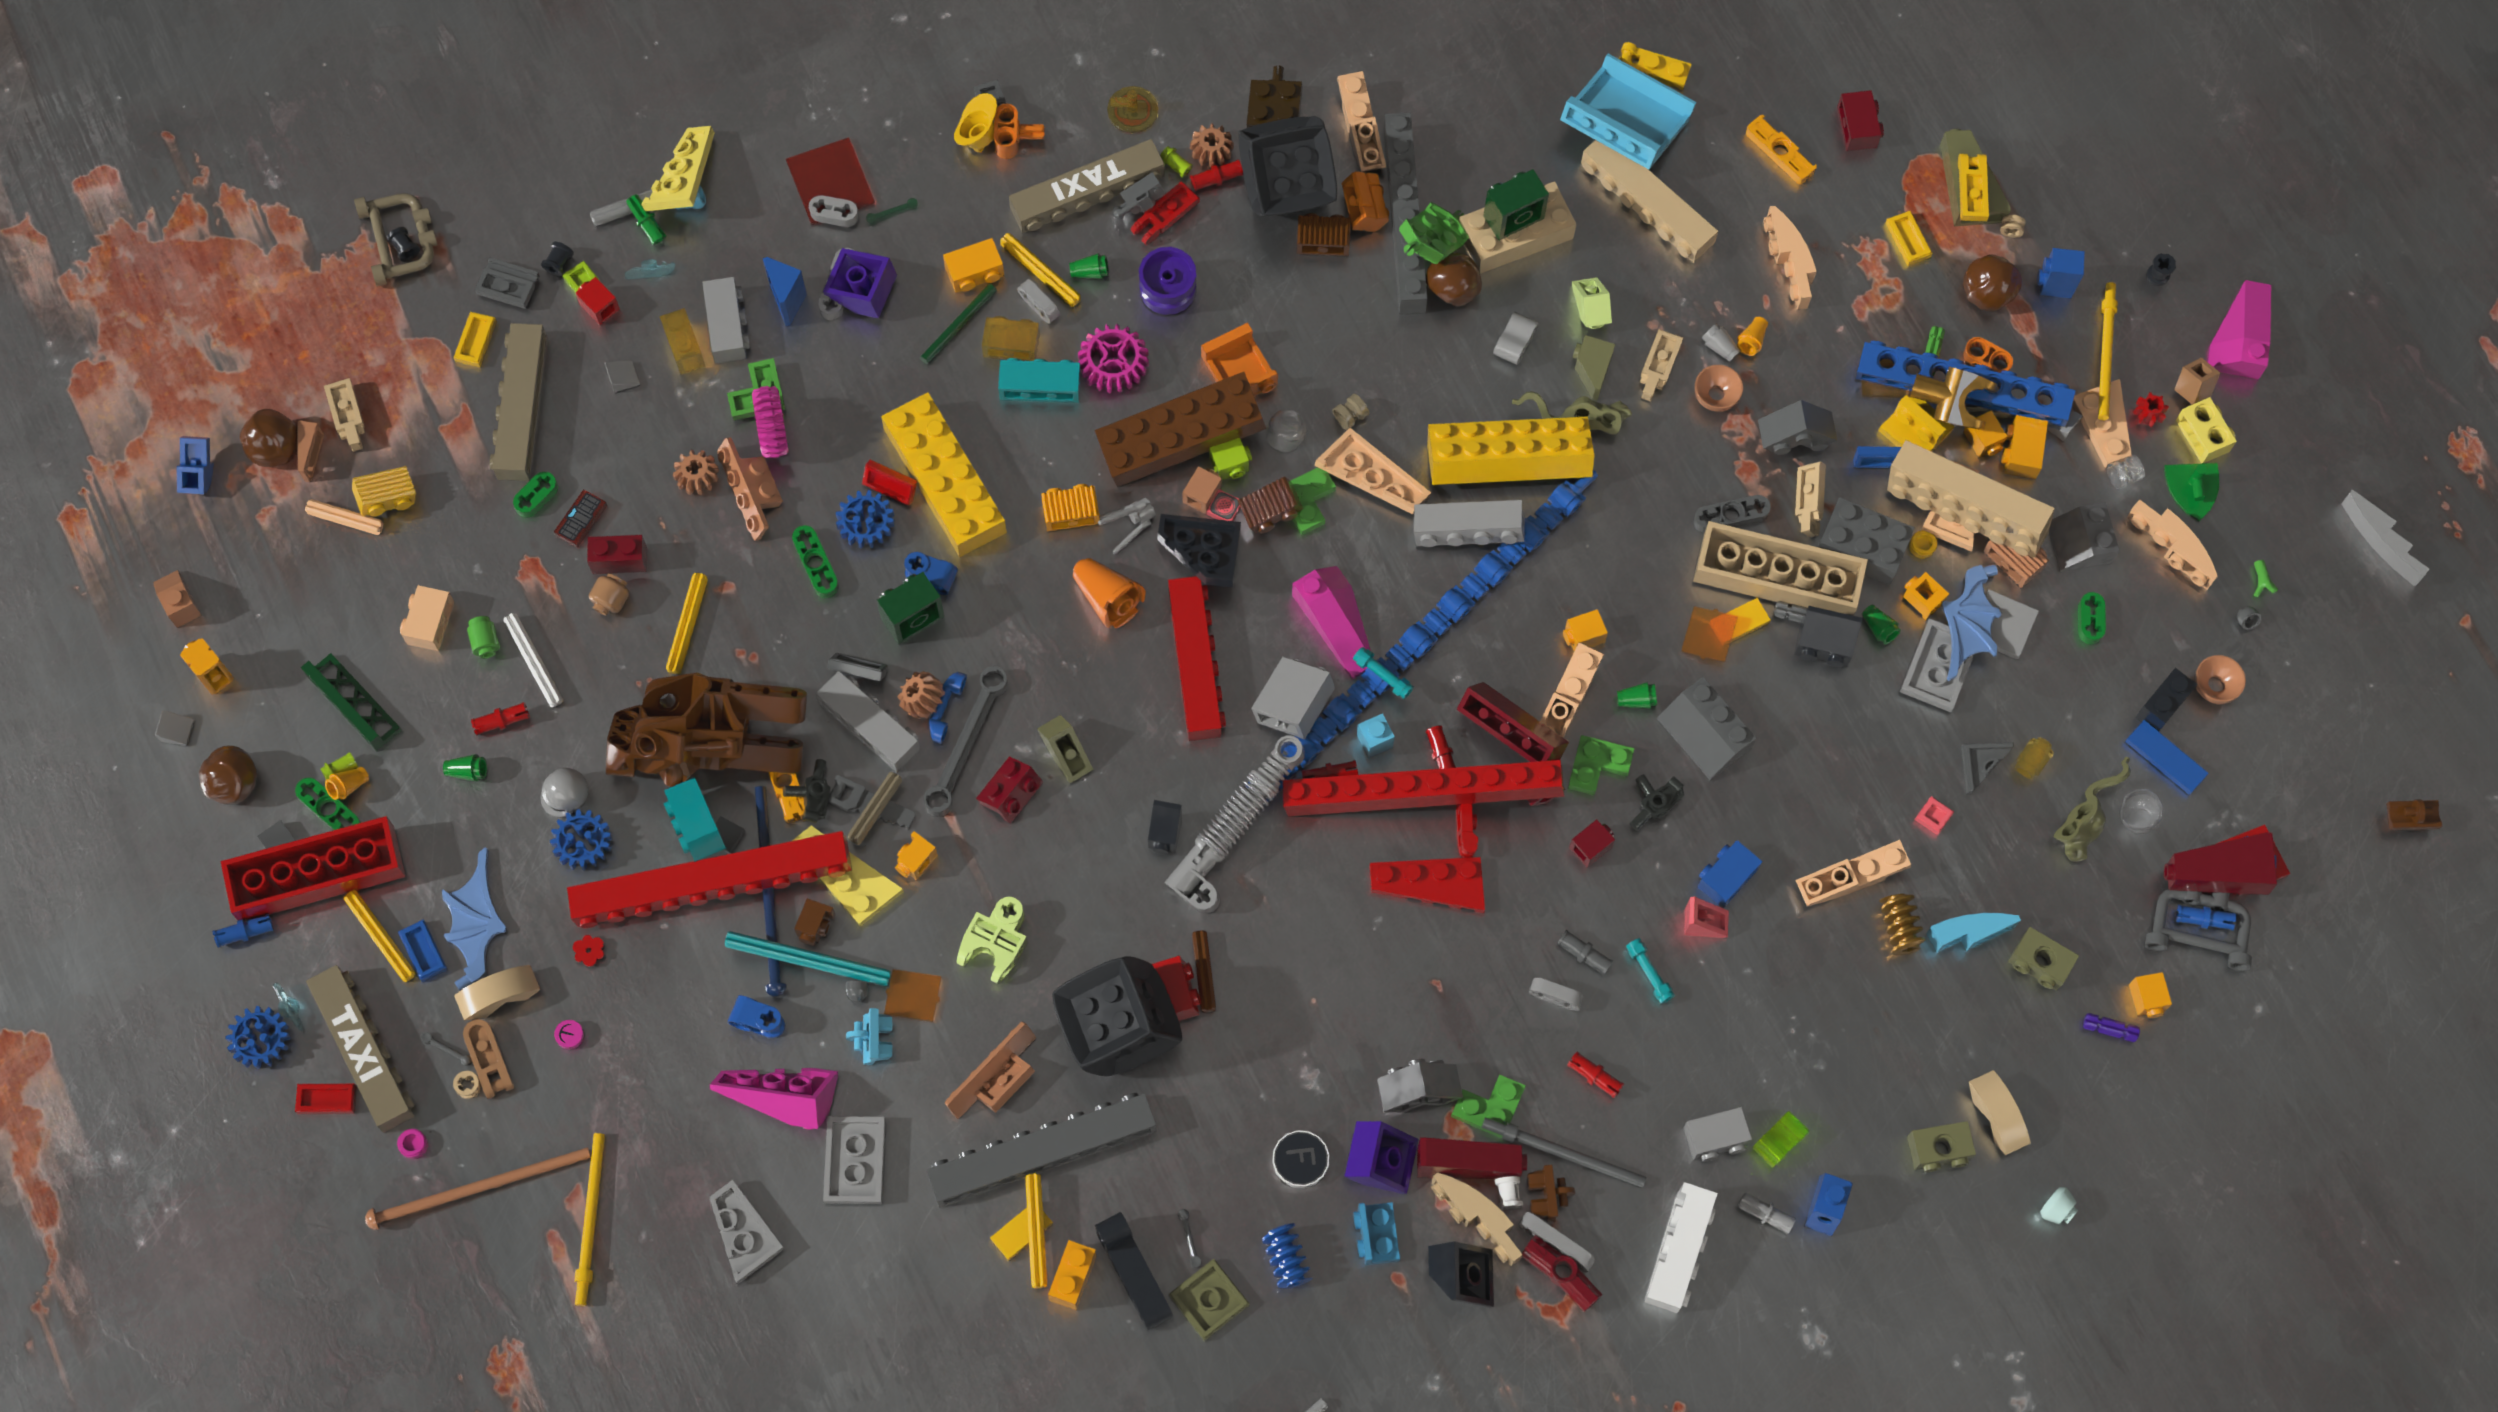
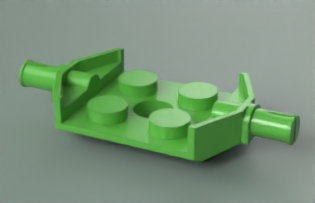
(1433, 233)

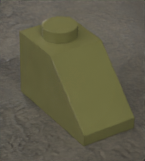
(1593, 363)
(1065, 748)

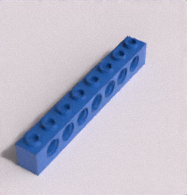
(2001, 401)

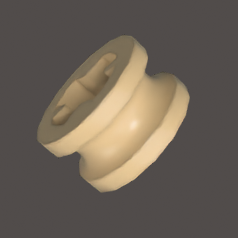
(2012, 226)
(467, 1093)

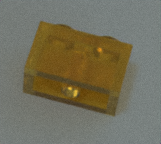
(1010, 339)
(682, 341)

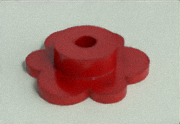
(587, 943)

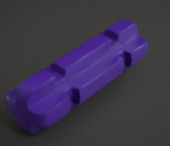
(2111, 1027)

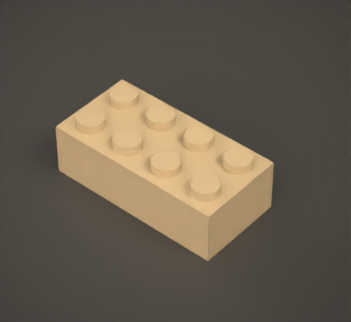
(1492, 253)

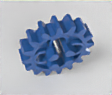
(876, 511)
(597, 838)
(274, 1042)

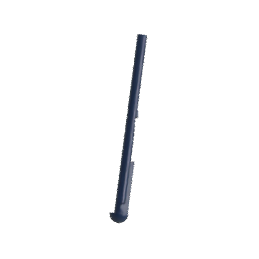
(775, 987)

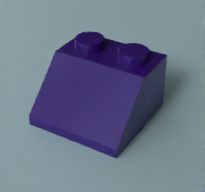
(861, 282)
(1381, 1156)

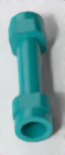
(1364, 658)
(1637, 950)

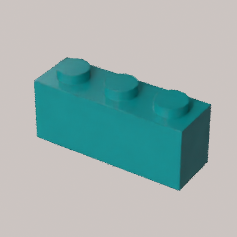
(1039, 380)
(693, 820)

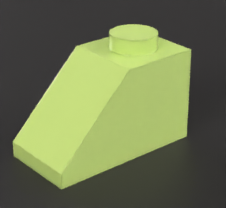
(1592, 302)

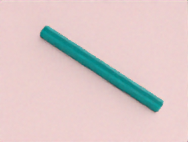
(807, 958)

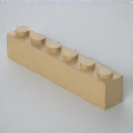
(1651, 200)

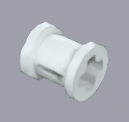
(1509, 1193)

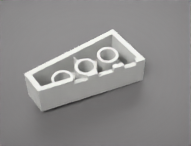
(1680, 1248)

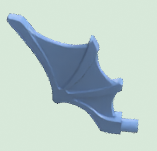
(1971, 619)
(473, 922)

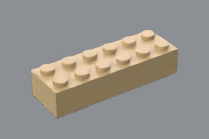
(1970, 499)
(1779, 569)

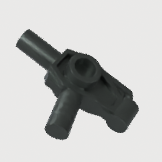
(814, 791)
(1657, 802)

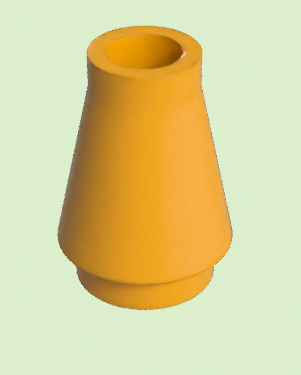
(1752, 338)
(344, 783)

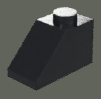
(1165, 827)

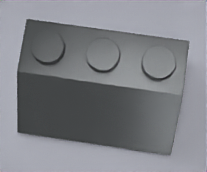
(1707, 728)

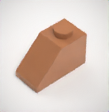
(176, 599)

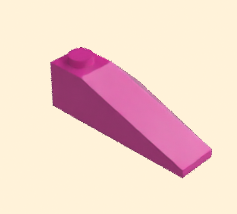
(2245, 334)
(1333, 611)
(790, 1097)

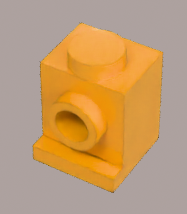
(1930, 589)
(915, 857)

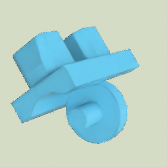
(867, 1036)

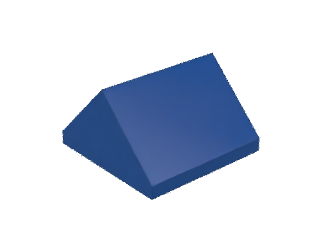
(786, 286)

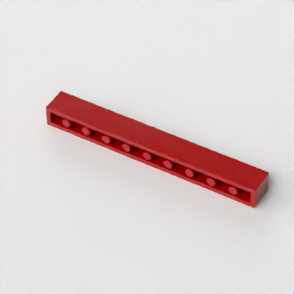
(1423, 788)
(709, 879)

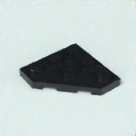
(1203, 546)

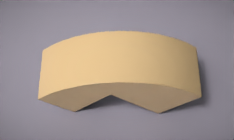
(491, 992)
(1999, 1107)

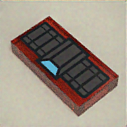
(580, 518)

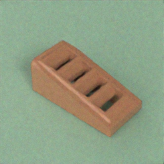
(309, 445)

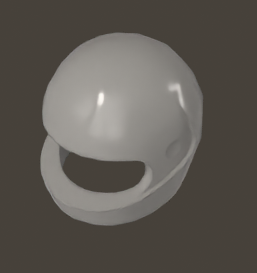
(564, 790)

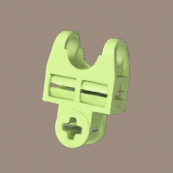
(996, 937)

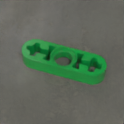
(813, 573)
(320, 790)

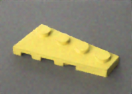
(683, 173)
(859, 891)

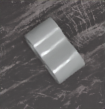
(1515, 338)

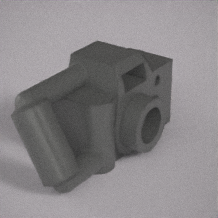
(1139, 196)

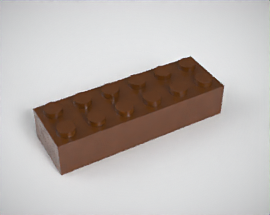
(1180, 429)

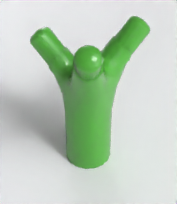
(2263, 578)

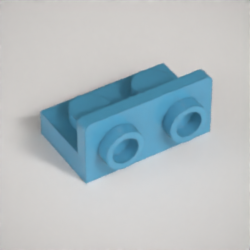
(1378, 1233)

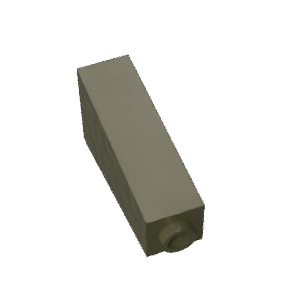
(1964, 142)

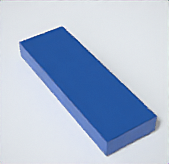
(2166, 757)

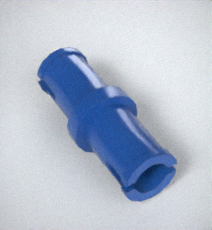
(2205, 917)
(243, 930)

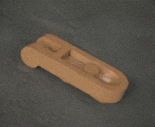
(487, 1057)

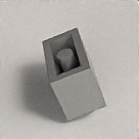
(1717, 1134)

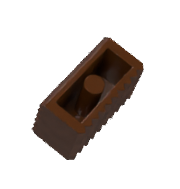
(1323, 235)
(1270, 505)

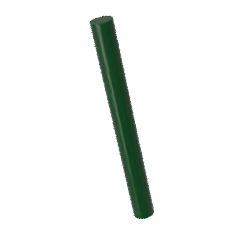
(958, 323)

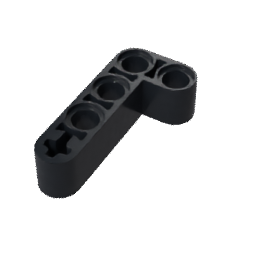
(1133, 1270)

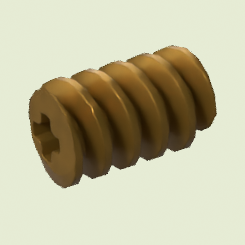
(1901, 923)

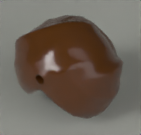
(1455, 279)
(1991, 282)
(269, 438)
(228, 775)

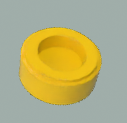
(1923, 544)

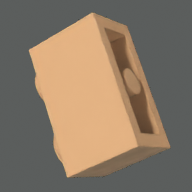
(427, 618)

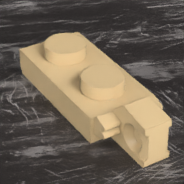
(1659, 362)
(346, 412)
(1810, 497)

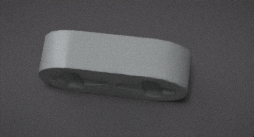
(833, 211)
(1038, 301)
(1556, 994)

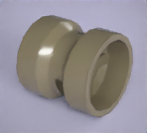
(1350, 411)

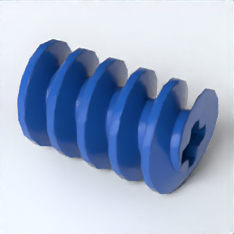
(1285, 1257)

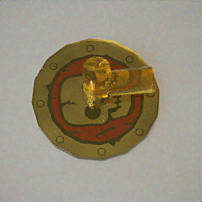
(1132, 109)

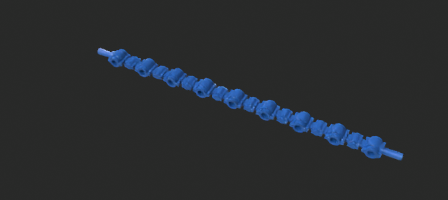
(1453, 605)

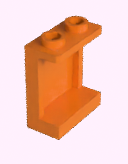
(1239, 353)

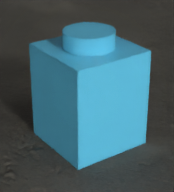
(1375, 736)

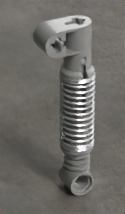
(1230, 823)

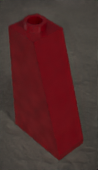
(2225, 867)
(1469, 1159)

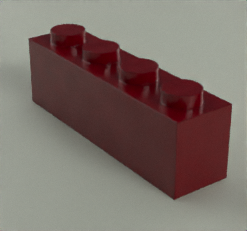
(1511, 724)

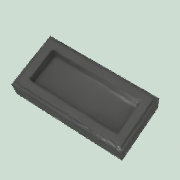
(857, 666)

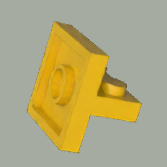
(1915, 423)

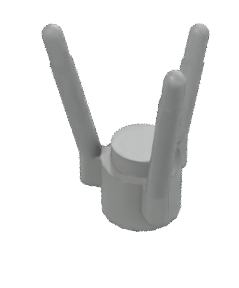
(1138, 512)

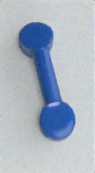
(954, 684)

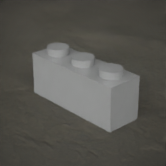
(725, 319)

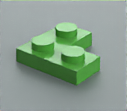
(762, 374)
(1310, 488)
(1595, 756)
(1499, 1107)

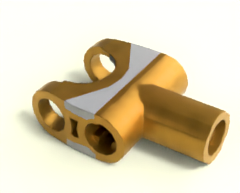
(1951, 395)

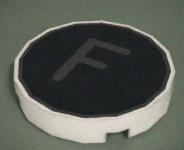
(1300, 1159)

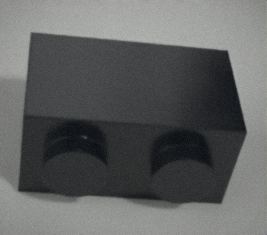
(2166, 699)

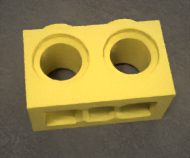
(2199, 432)

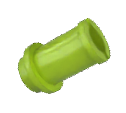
(1175, 161)
(340, 765)

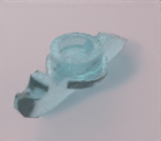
(650, 269)
(288, 1006)

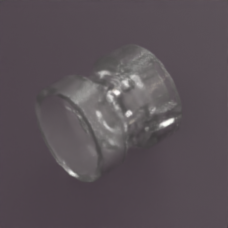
(2123, 472)

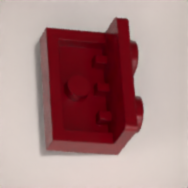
(1010, 789)

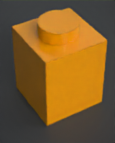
(1989, 439)
(1585, 629)
(2150, 995)

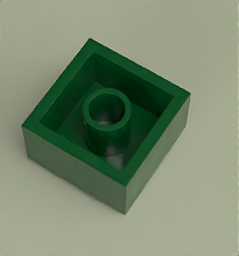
(1515, 204)
(910, 607)

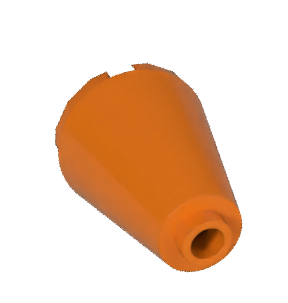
(1108, 592)

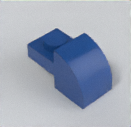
(195, 468)

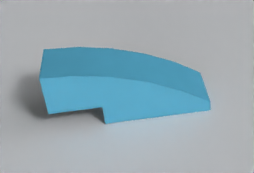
(1970, 929)

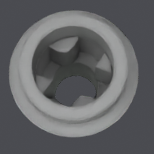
(1721, 342)

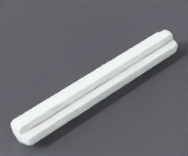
(533, 660)

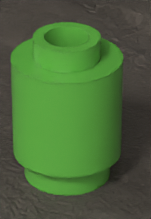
(483, 637)

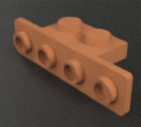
(751, 485)
(996, 1076)

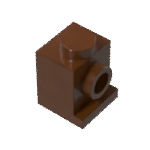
(813, 922)

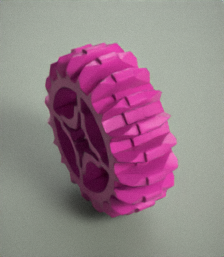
(1113, 372)
(770, 422)

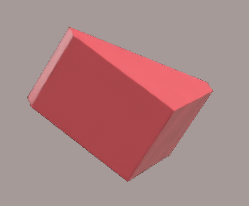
(1705, 919)

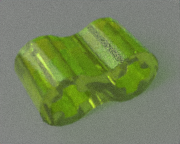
(1780, 1139)

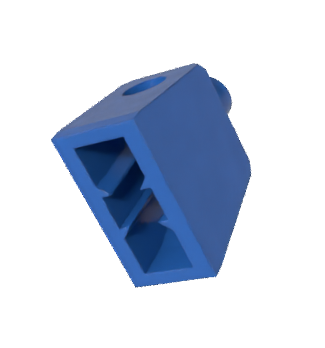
(1828, 1202)

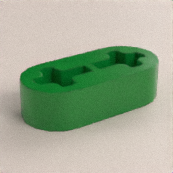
(535, 494)
(2085, 618)

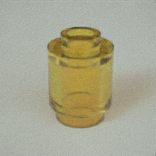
(2034, 757)

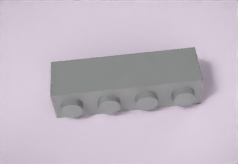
(1469, 523)
(868, 721)

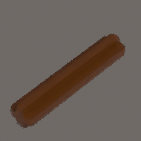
(1204, 971)

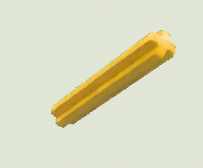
(1040, 269)
(686, 623)
(379, 935)
(1036, 1231)

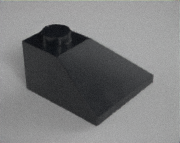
(1463, 1272)

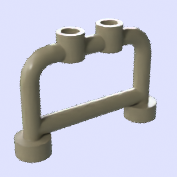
(421, 217)

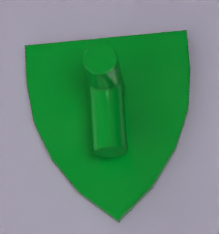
(2193, 487)

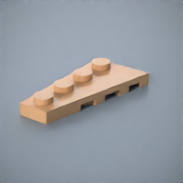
(1370, 470)

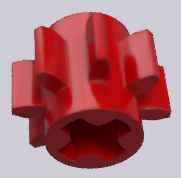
(2154, 403)

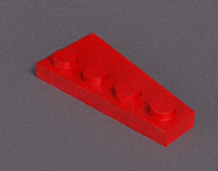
(1440, 881)

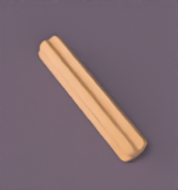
(344, 517)

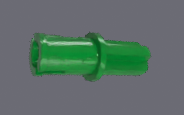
(646, 220)

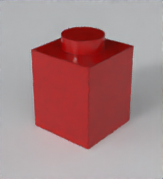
(597, 300)

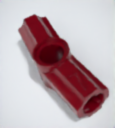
(1576, 1286)

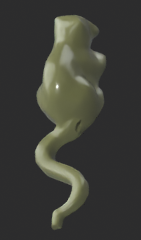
(1600, 416)
(2087, 819)

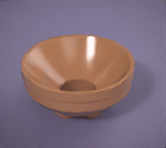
(1722, 378)
(2225, 670)

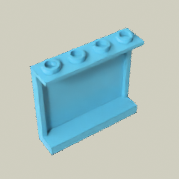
(1629, 112)

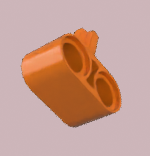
(1012, 131)
(1990, 354)

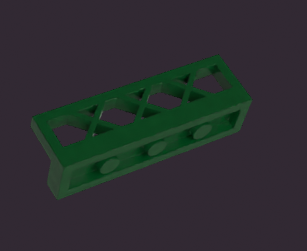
(342, 703)

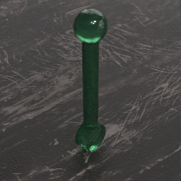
(911, 204)

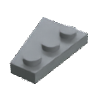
(743, 1231)

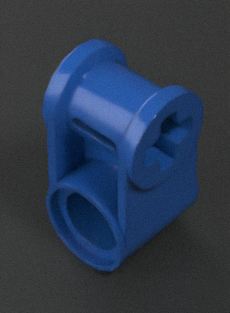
(939, 572)
(752, 1015)

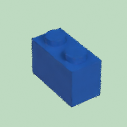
(2061, 273)
(1729, 873)

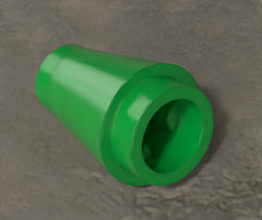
(1090, 267)
(1882, 625)
(1638, 696)
(466, 767)

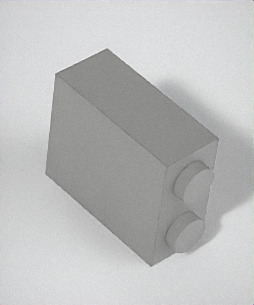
(1293, 697)

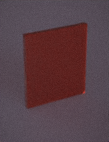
(832, 173)

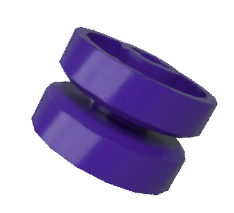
(1167, 280)

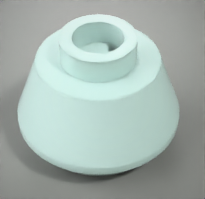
(2059, 1207)

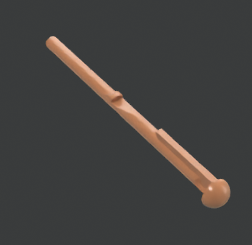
(374, 1219)

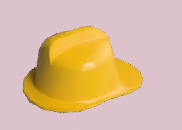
(977, 123)

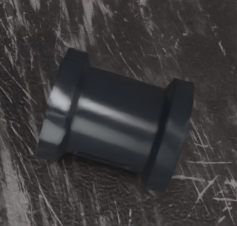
(403, 244)
(557, 258)
(2161, 270)

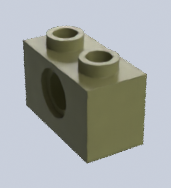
(2059, 959)
(1956, 1138)

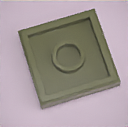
(1209, 1299)

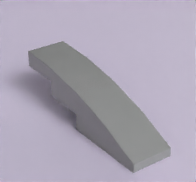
(2377, 531)

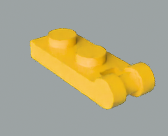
(1660, 67)
(1973, 188)

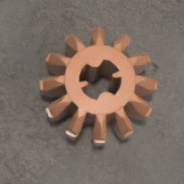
(1206, 153)
(706, 472)
(921, 694)

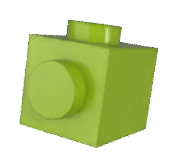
(1230, 459)

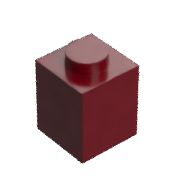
(1592, 842)

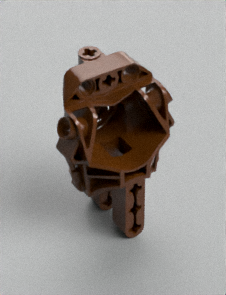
(704, 727)

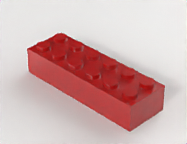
(312, 869)

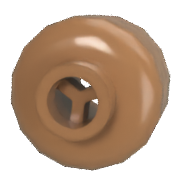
(609, 594)

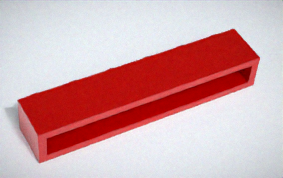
(1195, 658)

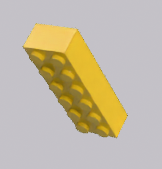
(1510, 450)
(944, 474)

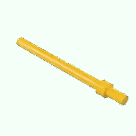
(2109, 309)
(584, 1274)

